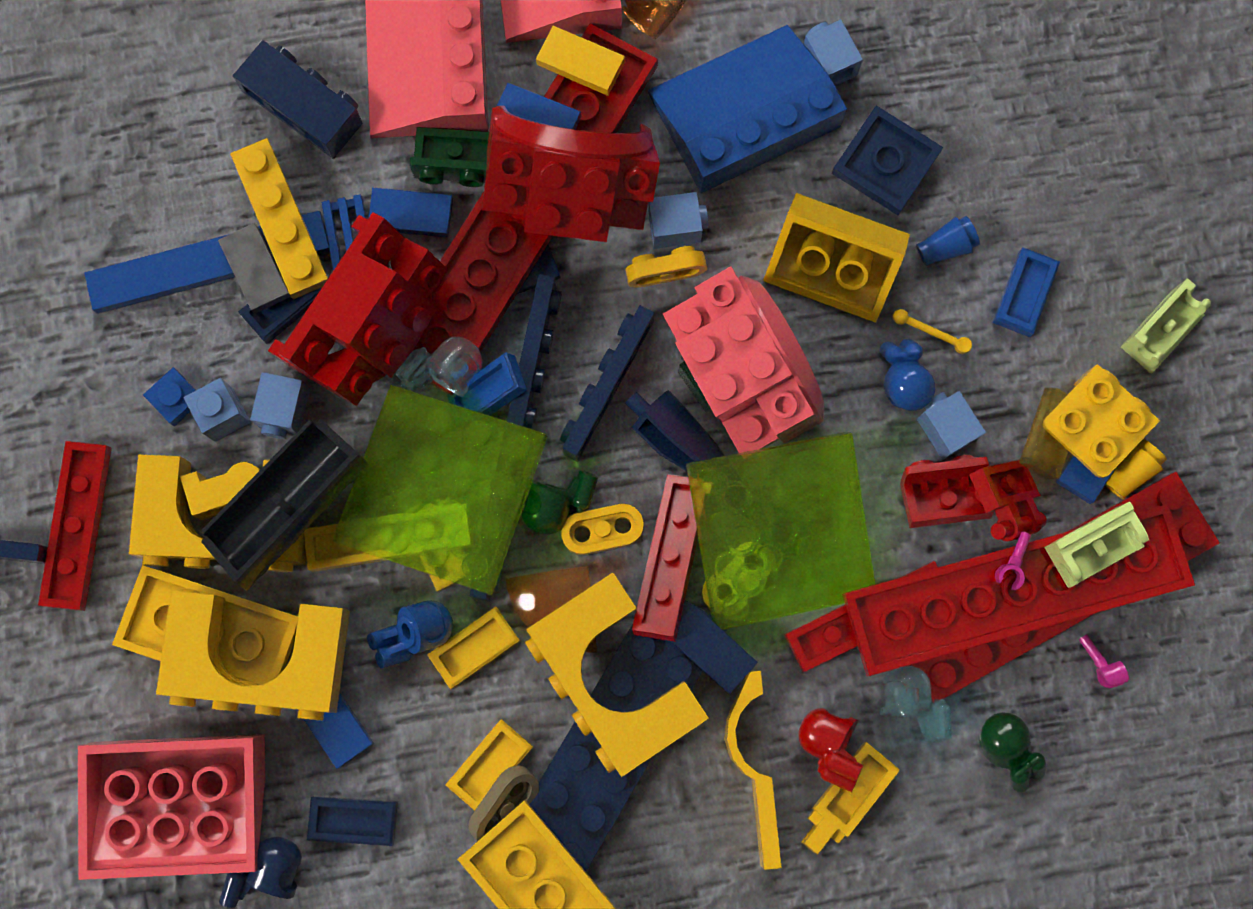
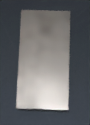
(254, 268)

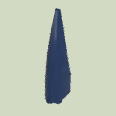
(672, 430)

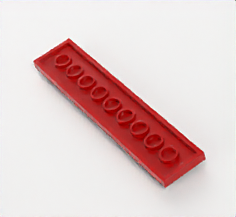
(491, 249)

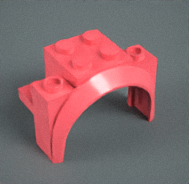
(746, 361)

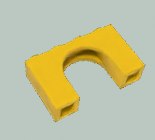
(162, 522)
(194, 669)
(624, 736)

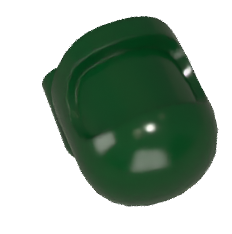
(550, 505)
(1008, 745)

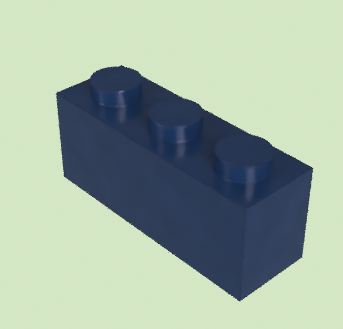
(299, 98)

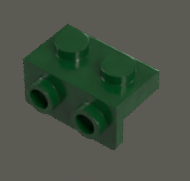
(450, 156)

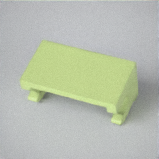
(1166, 327)
(1097, 544)

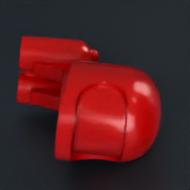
(827, 739)

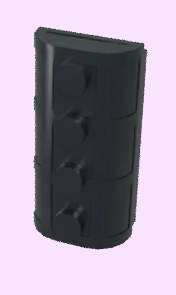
(281, 502)

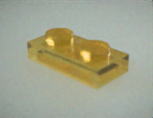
(1042, 451)

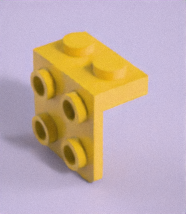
(1100, 421)

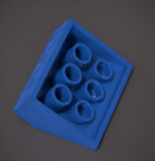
(748, 107)

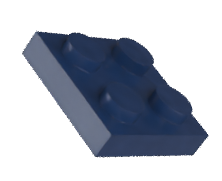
(887, 160)

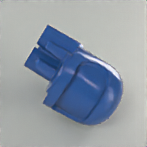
(907, 381)
(417, 630)

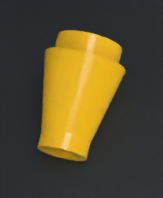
(1136, 469)

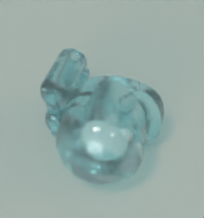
(449, 366)
(910, 696)

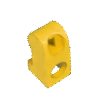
(211, 495)

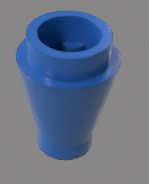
(949, 241)

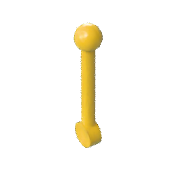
(961, 345)

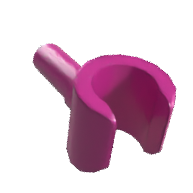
(1015, 562)
(1108, 674)

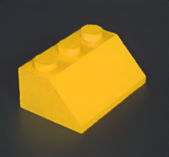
(836, 257)

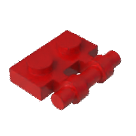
(1011, 494)

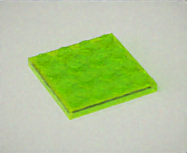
(441, 489)
(781, 529)

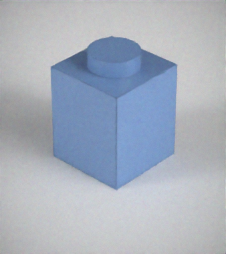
(834, 50)
(677, 220)
(279, 405)
(217, 409)
(950, 424)

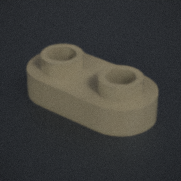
(504, 796)

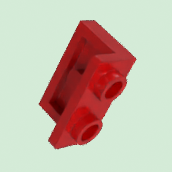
(942, 492)

